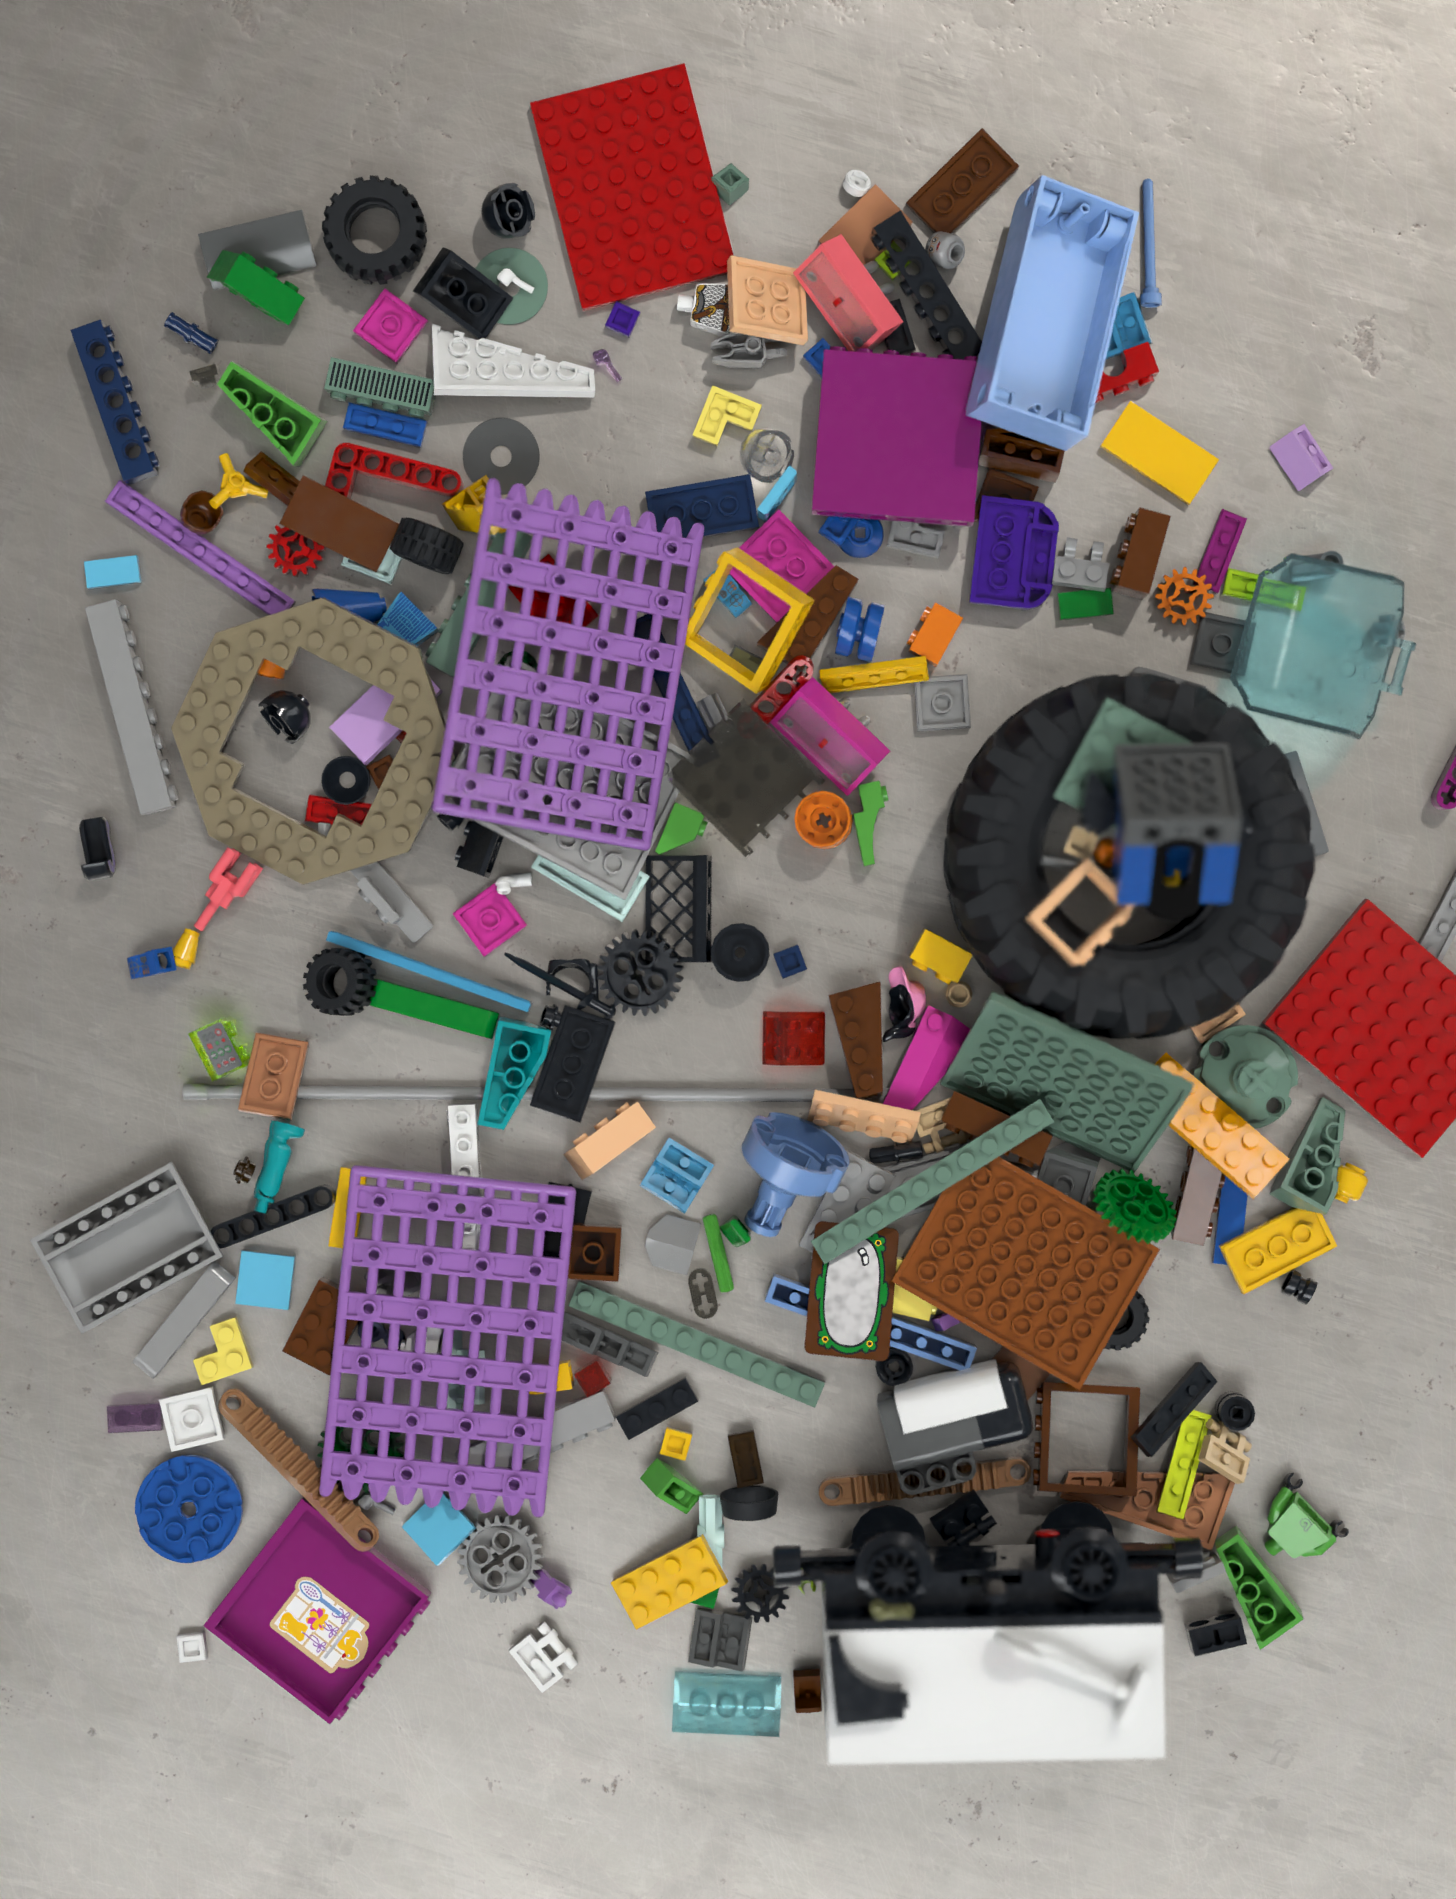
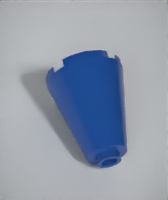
(364, 604)

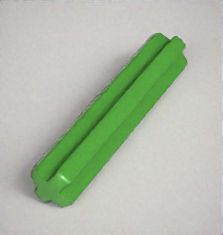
(718, 1253)

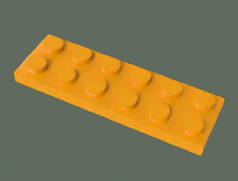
(1224, 1135)

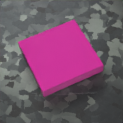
(390, 325)
(489, 919)

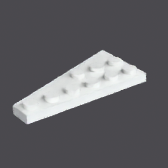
(496, 369)

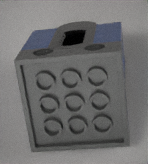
(1175, 814)

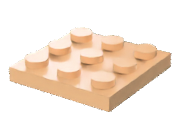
(766, 301)

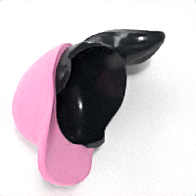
(906, 1004)

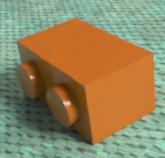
(934, 634)

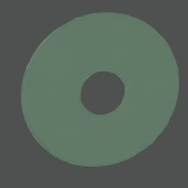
(528, 270)

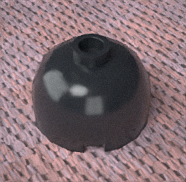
(508, 211)
(286, 713)

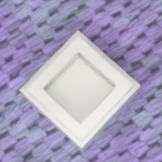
(192, 1647)

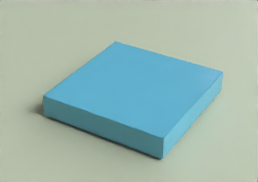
(777, 494)
(265, 1280)
(439, 1529)

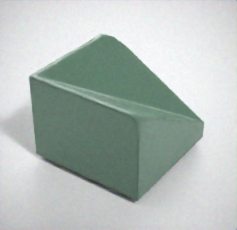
(730, 183)

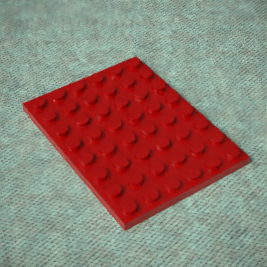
(633, 186)
(1379, 1025)

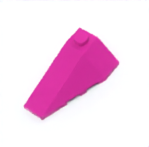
(926, 1058)

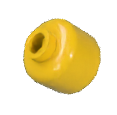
(1350, 1183)

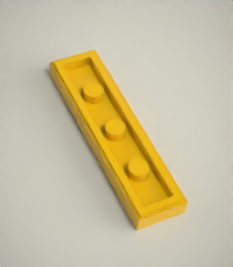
(874, 674)

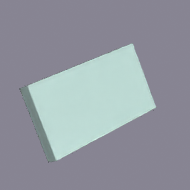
(595, 895)

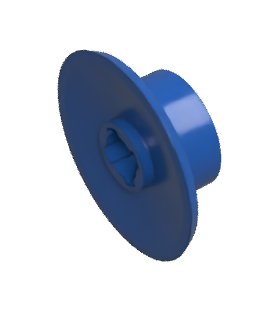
(865, 546)

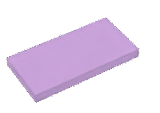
(364, 727)

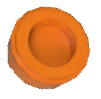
(1104, 852)

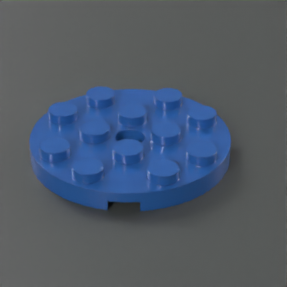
(161, 1513)

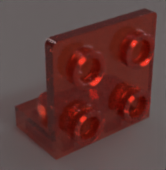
(793, 1038)

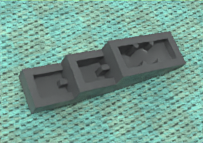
(607, 1344)

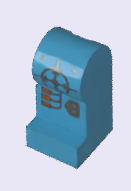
(732, 597)

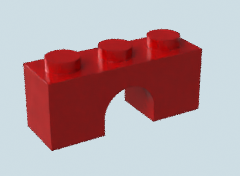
(1138, 367)

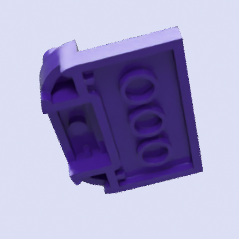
(1013, 553)

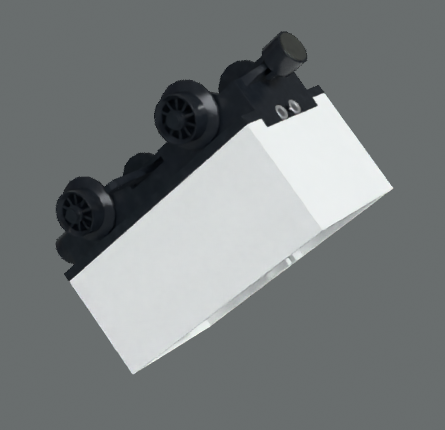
(967, 1695)

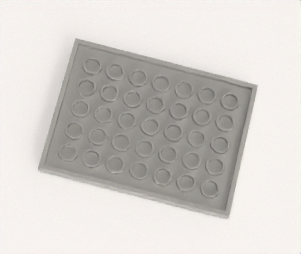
(602, 864)

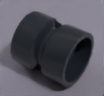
(1235, 1411)

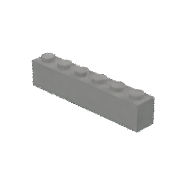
(570, 1422)

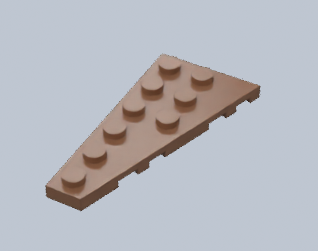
(1202, 1516)

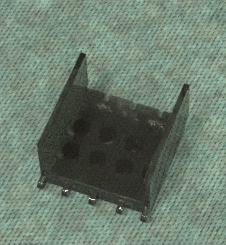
(743, 776)

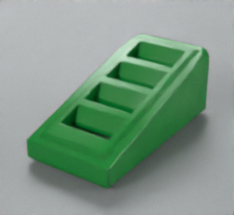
(735, 1231)

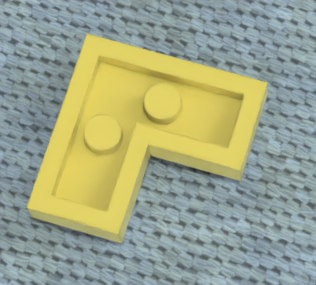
(723, 408)
(231, 1354)

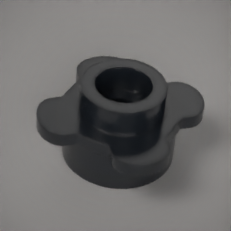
(550, 1017)

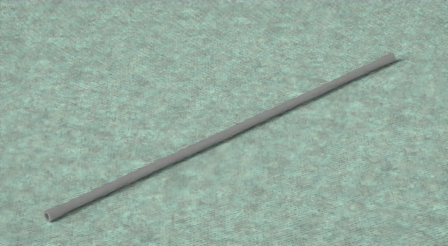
(207, 1091)

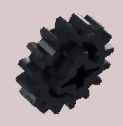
(748, 1596)

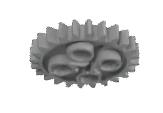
(512, 1578)

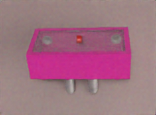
(830, 735)

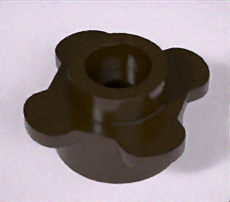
(244, 1170)

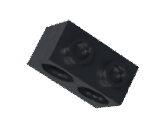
(1215, 1633)

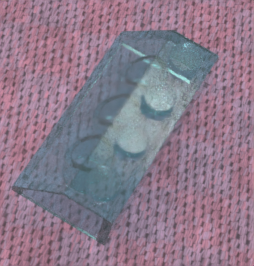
(726, 1704)

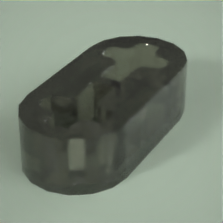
(709, 1292)

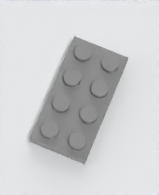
(859, 1187)

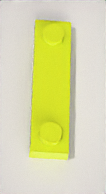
(1183, 1465)

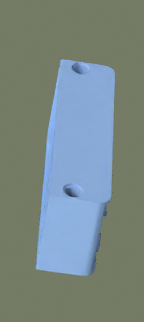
(1052, 313)

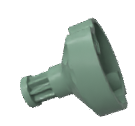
(1249, 1072)

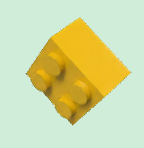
(939, 955)

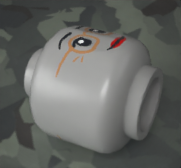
(945, 249)

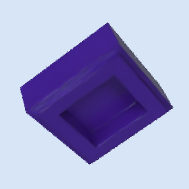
(622, 319)

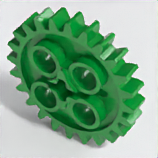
(1134, 1206)

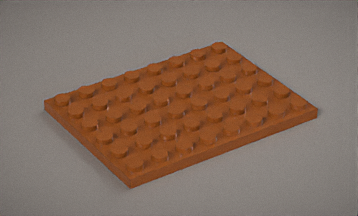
(1026, 1268)

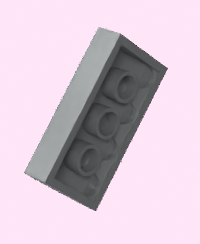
(274, 242)

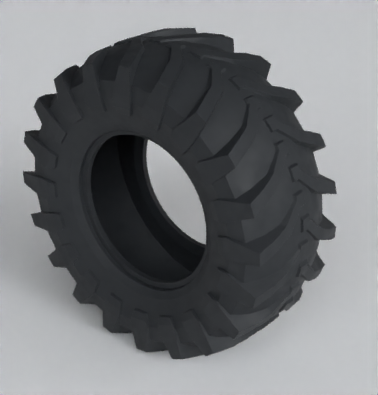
(1149, 986)

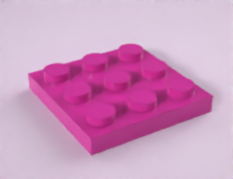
(788, 554)

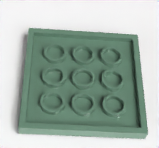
(1110, 727)

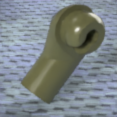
(884, 1611)

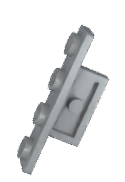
(391, 900)

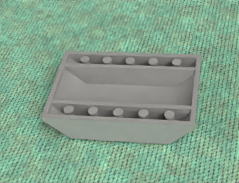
(126, 1247)

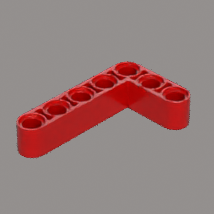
(384, 471)

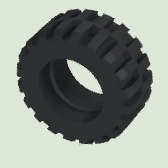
(365, 196)

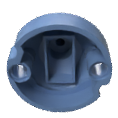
(793, 1162)

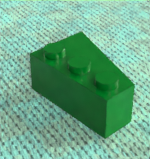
(257, 285)

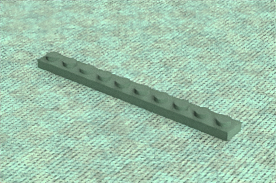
(932, 1181)
(697, 1343)

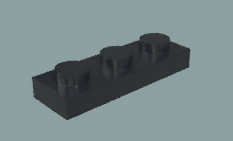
(657, 1408)

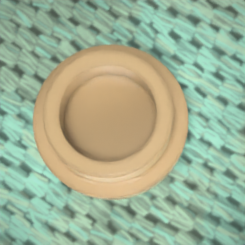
(958, 994)

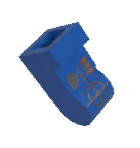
(149, 963)

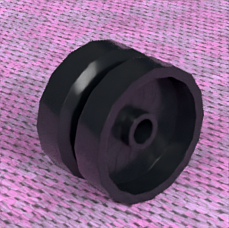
(755, 949)

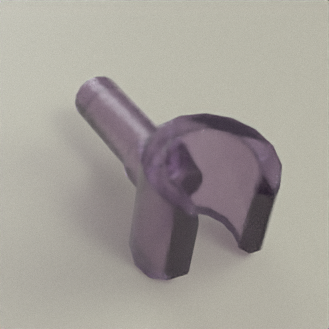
(602, 357)

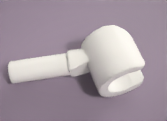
(506, 276)

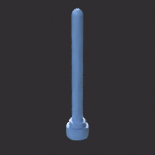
(1151, 296)

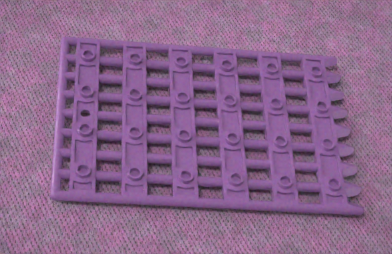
(504, 569)
(436, 1475)

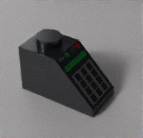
(1096, 805)

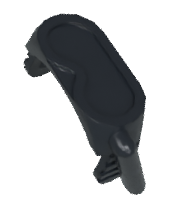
(583, 965)

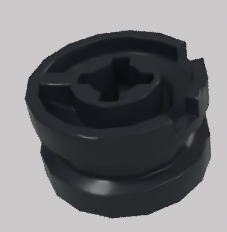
(897, 1377)

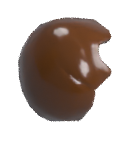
(198, 514)

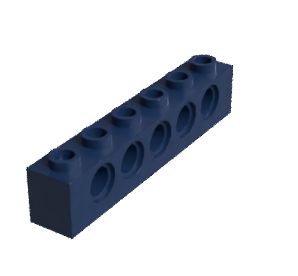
(87, 339)

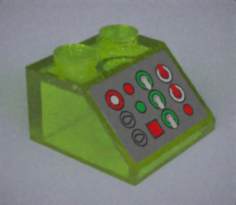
(220, 1049)

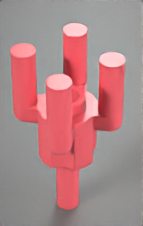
(226, 885)

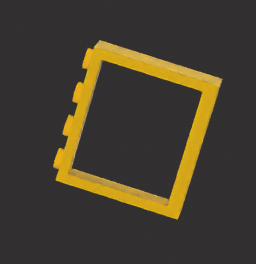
(799, 603)

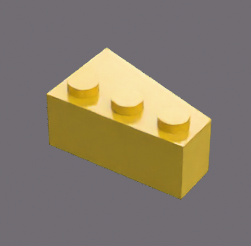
(467, 507)

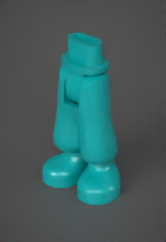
(276, 1157)

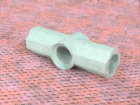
(711, 1524)

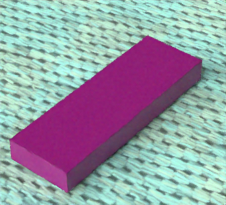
(1220, 549)

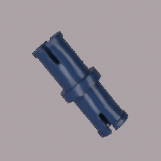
(191, 333)

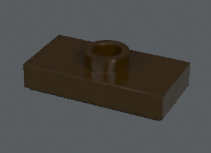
(745, 1458)

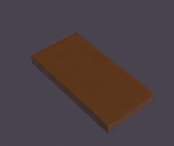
(962, 184)
(339, 523)

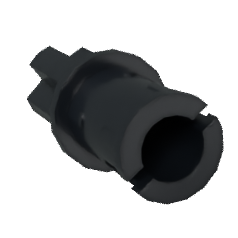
(896, 1152)

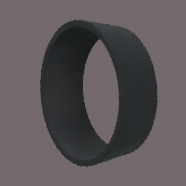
(749, 1503)

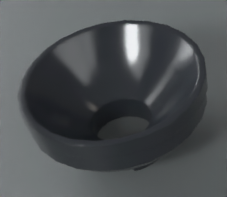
(333, 787)

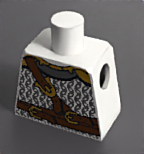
(708, 308)

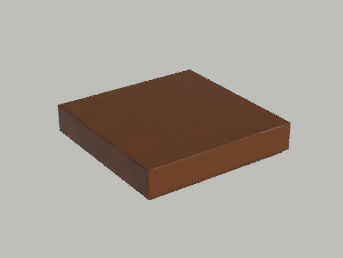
(1004, 486)

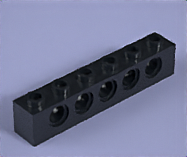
(898, 228)

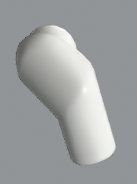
(512, 880)

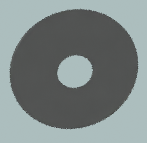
(501, 433)

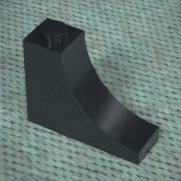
(859, 1696)

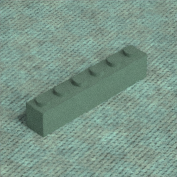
(445, 652)

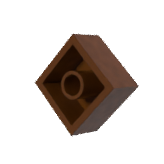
(595, 1252)

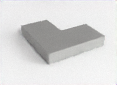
(915, 538)

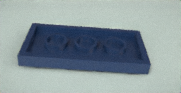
(718, 504)

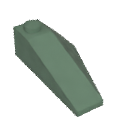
(1313, 1163)

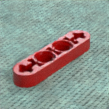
(780, 700)

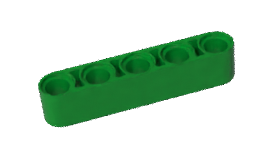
(434, 1009)

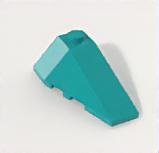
(514, 1062)

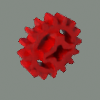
(291, 559)

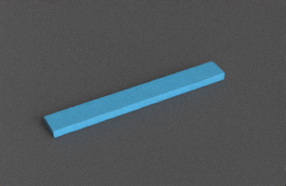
(429, 971)

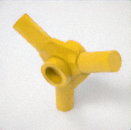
(234, 484)

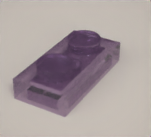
(134, 1417)

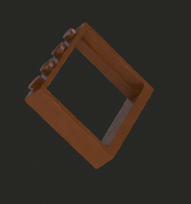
(1041, 1448)

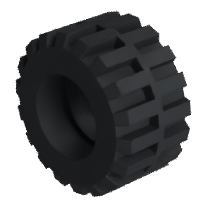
(426, 545)
(321, 977)
(1134, 1326)

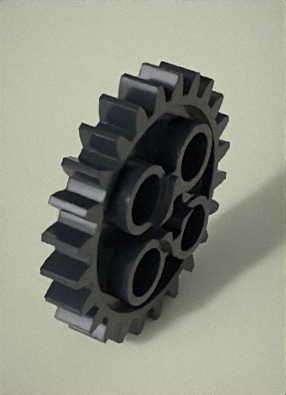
(617, 979)

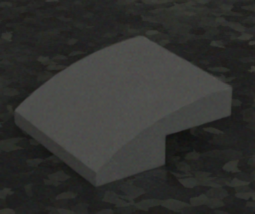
(720, 1639)

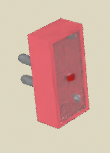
(848, 295)

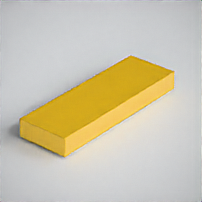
(339, 1216)

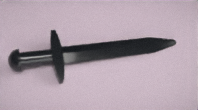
(586, 999)

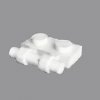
(537, 1662)

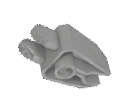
(745, 350)

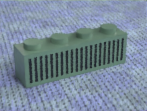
(380, 386)

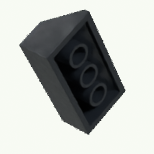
(479, 850)

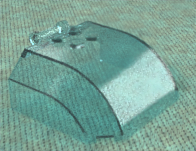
(1321, 644)

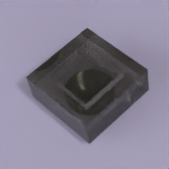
(206, 376)

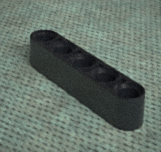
(285, 1211)

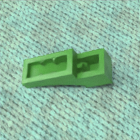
(872, 799)

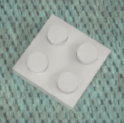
(192, 1419)

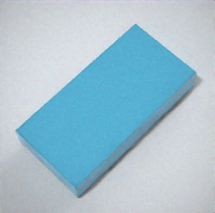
(112, 572)

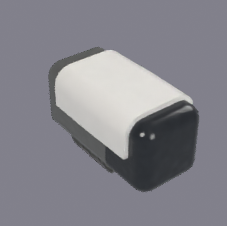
(949, 1417)

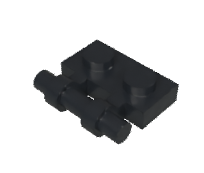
(960, 1515)

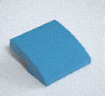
(1128, 327)
(676, 1175)

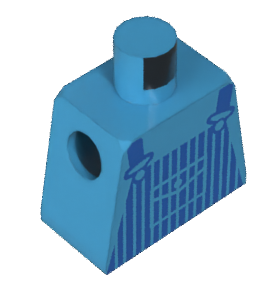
(407, 621)

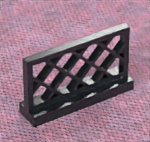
(701, 904)

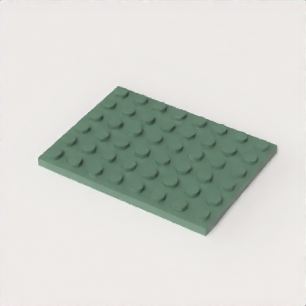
(1091, 1089)

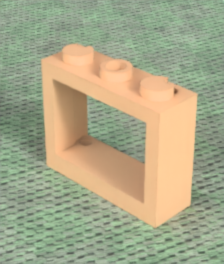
(1101, 934)

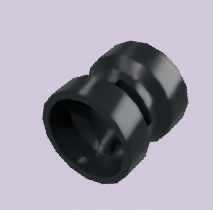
(1299, 1287)

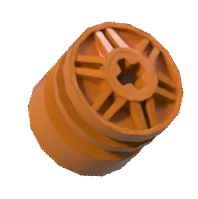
(809, 813)

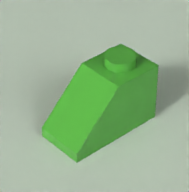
(681, 828)
(671, 1486)

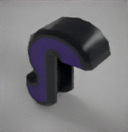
(97, 849)

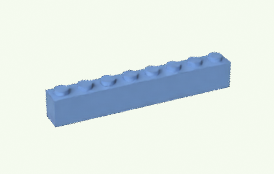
(904, 1333)

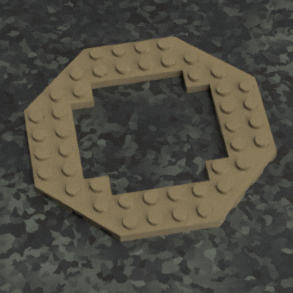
(220, 694)

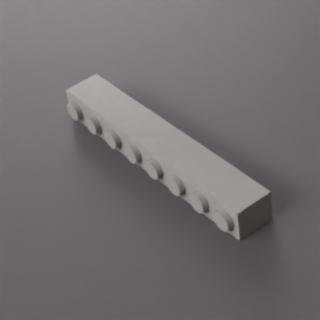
(131, 708)

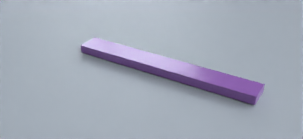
(198, 550)

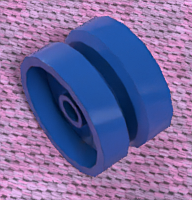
(859, 629)

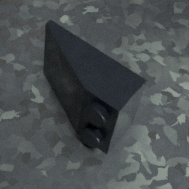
(463, 293)

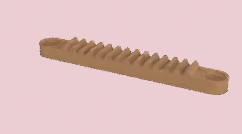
(297, 1469)
(886, 1486)

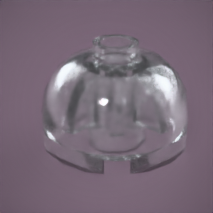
(766, 454)

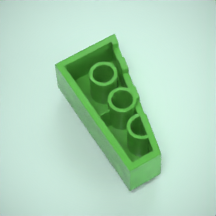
(278, 416)
(1259, 1592)

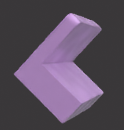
(1301, 457)

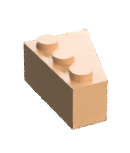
(609, 1139)

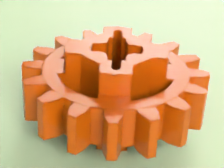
(1189, 608)

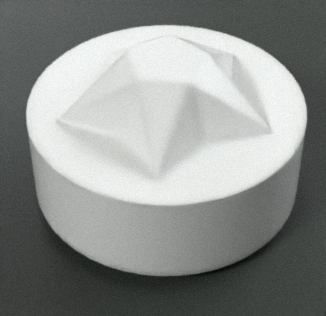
(856, 183)

